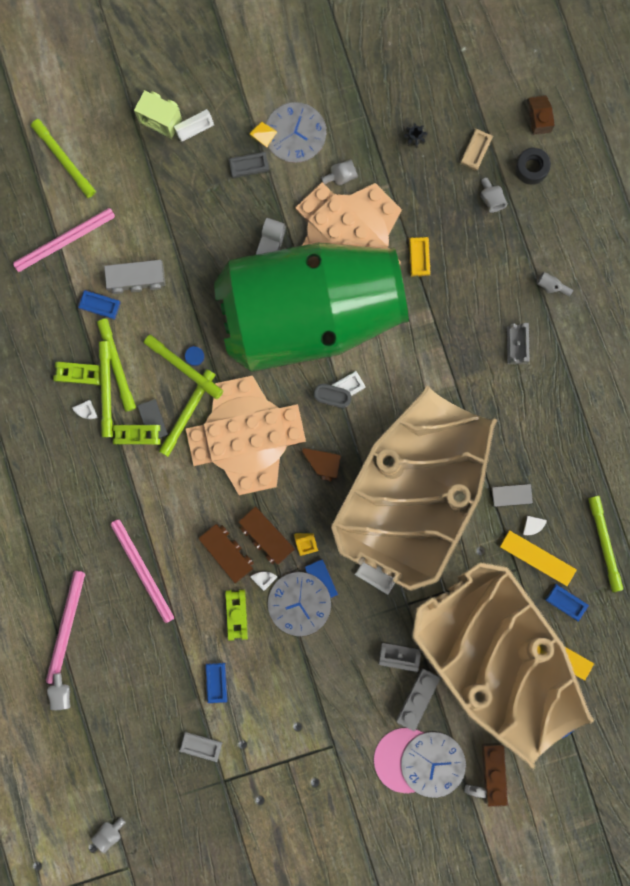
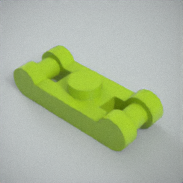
(77, 373)
(136, 434)
(236, 615)

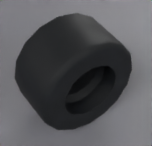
(532, 154)

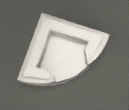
(86, 410)
(533, 525)
(264, 579)
(475, 791)

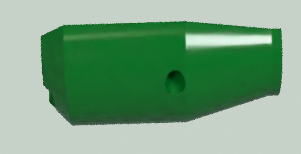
(284, 307)

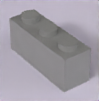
(134, 276)
(417, 699)

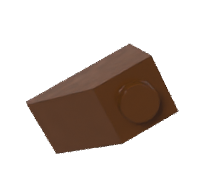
(541, 115)
(323, 463)

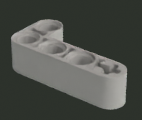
(272, 236)

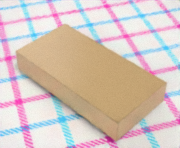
(476, 149)

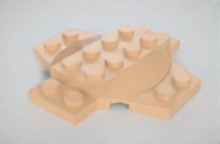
(348, 219)
(246, 435)

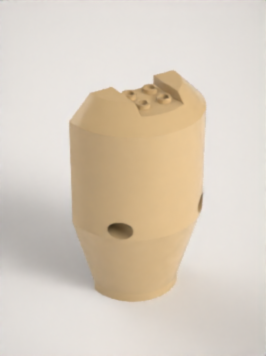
(407, 511)
(486, 645)

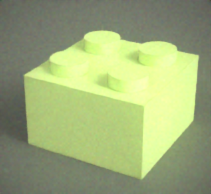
(158, 113)

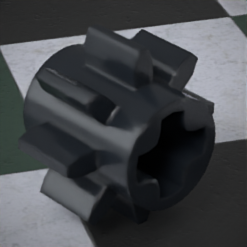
(419, 132)

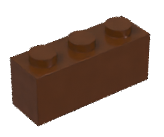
(266, 536)
(227, 553)
(494, 774)

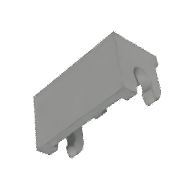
(518, 343)
(399, 657)

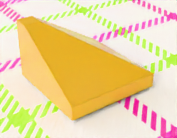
(263, 134)
(305, 543)

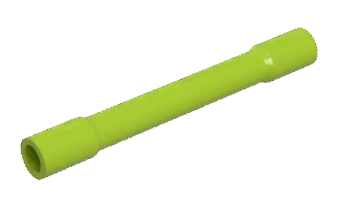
(45, 135)
(104, 356)
(207, 385)
(126, 395)
(171, 440)
(613, 574)

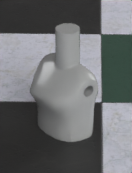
(341, 173)
(493, 196)
(552, 284)
(58, 694)
(107, 835)

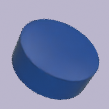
(194, 356)

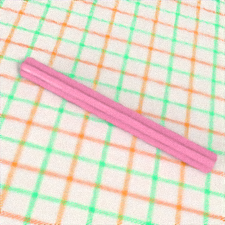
(63, 240)
(142, 571)
(66, 625)

